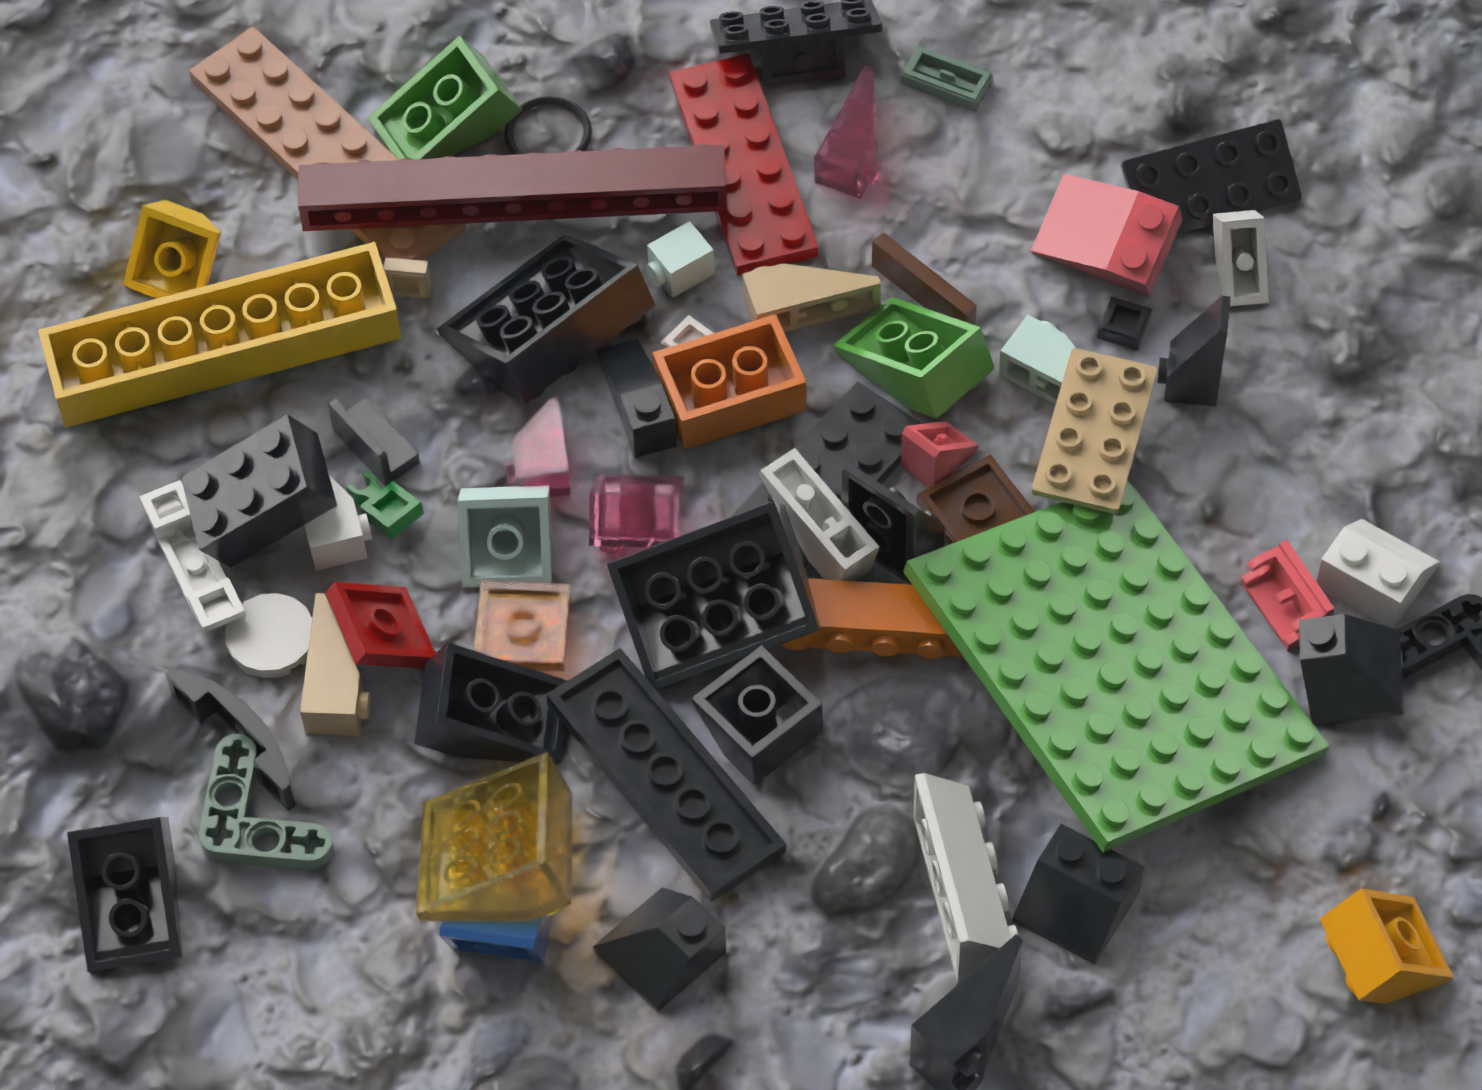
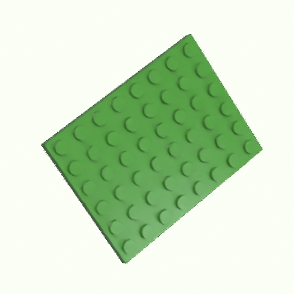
(1115, 665)

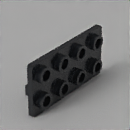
(799, 41)
(1219, 174)

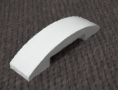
(197, 574)

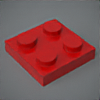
(380, 625)

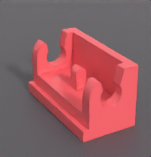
(1285, 592)

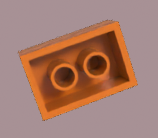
(731, 381)

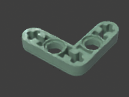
(244, 829)

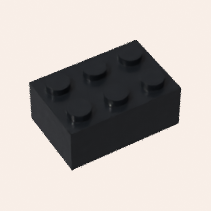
(258, 491)

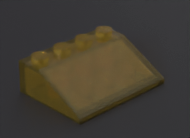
(498, 847)

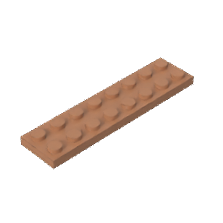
(303, 127)

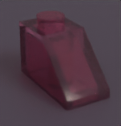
(541, 452)

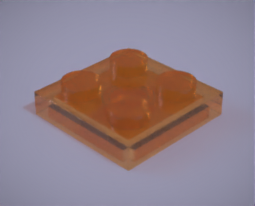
(524, 623)

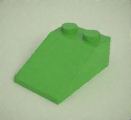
(446, 106)
(918, 355)

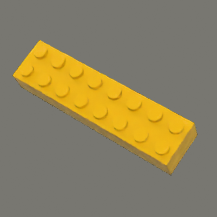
(220, 334)

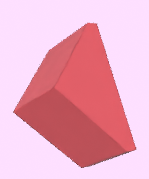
(934, 451)

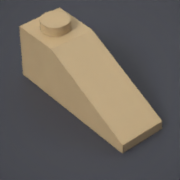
(807, 294)
(332, 684)

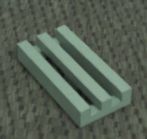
(944, 83)

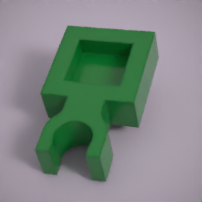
(387, 508)

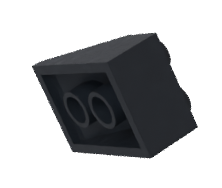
(890, 520)
(487, 708)
(126, 893)
(959, 1032)

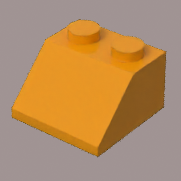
(1384, 946)

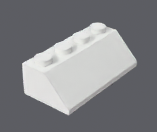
(961, 871)

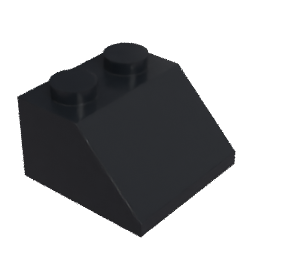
(759, 714)
(1078, 894)

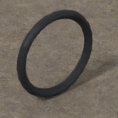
(508, 132)

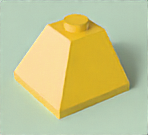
(171, 250)

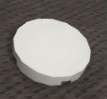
(270, 636)

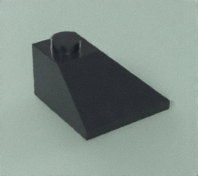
(1351, 669)
(663, 946)

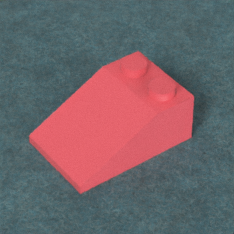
(1108, 232)

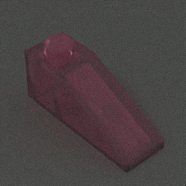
(850, 148)

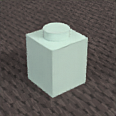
(680, 260)

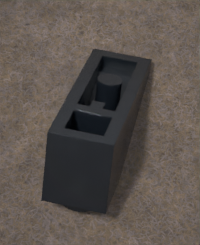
(1197, 358)
(638, 398)

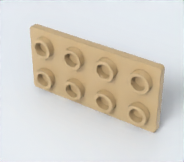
(1094, 431)

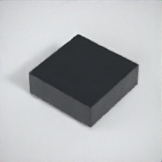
(1124, 323)

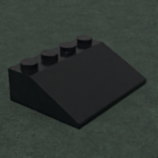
(548, 316)
(715, 595)

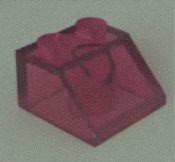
(634, 511)

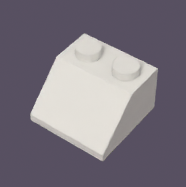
(1374, 572)

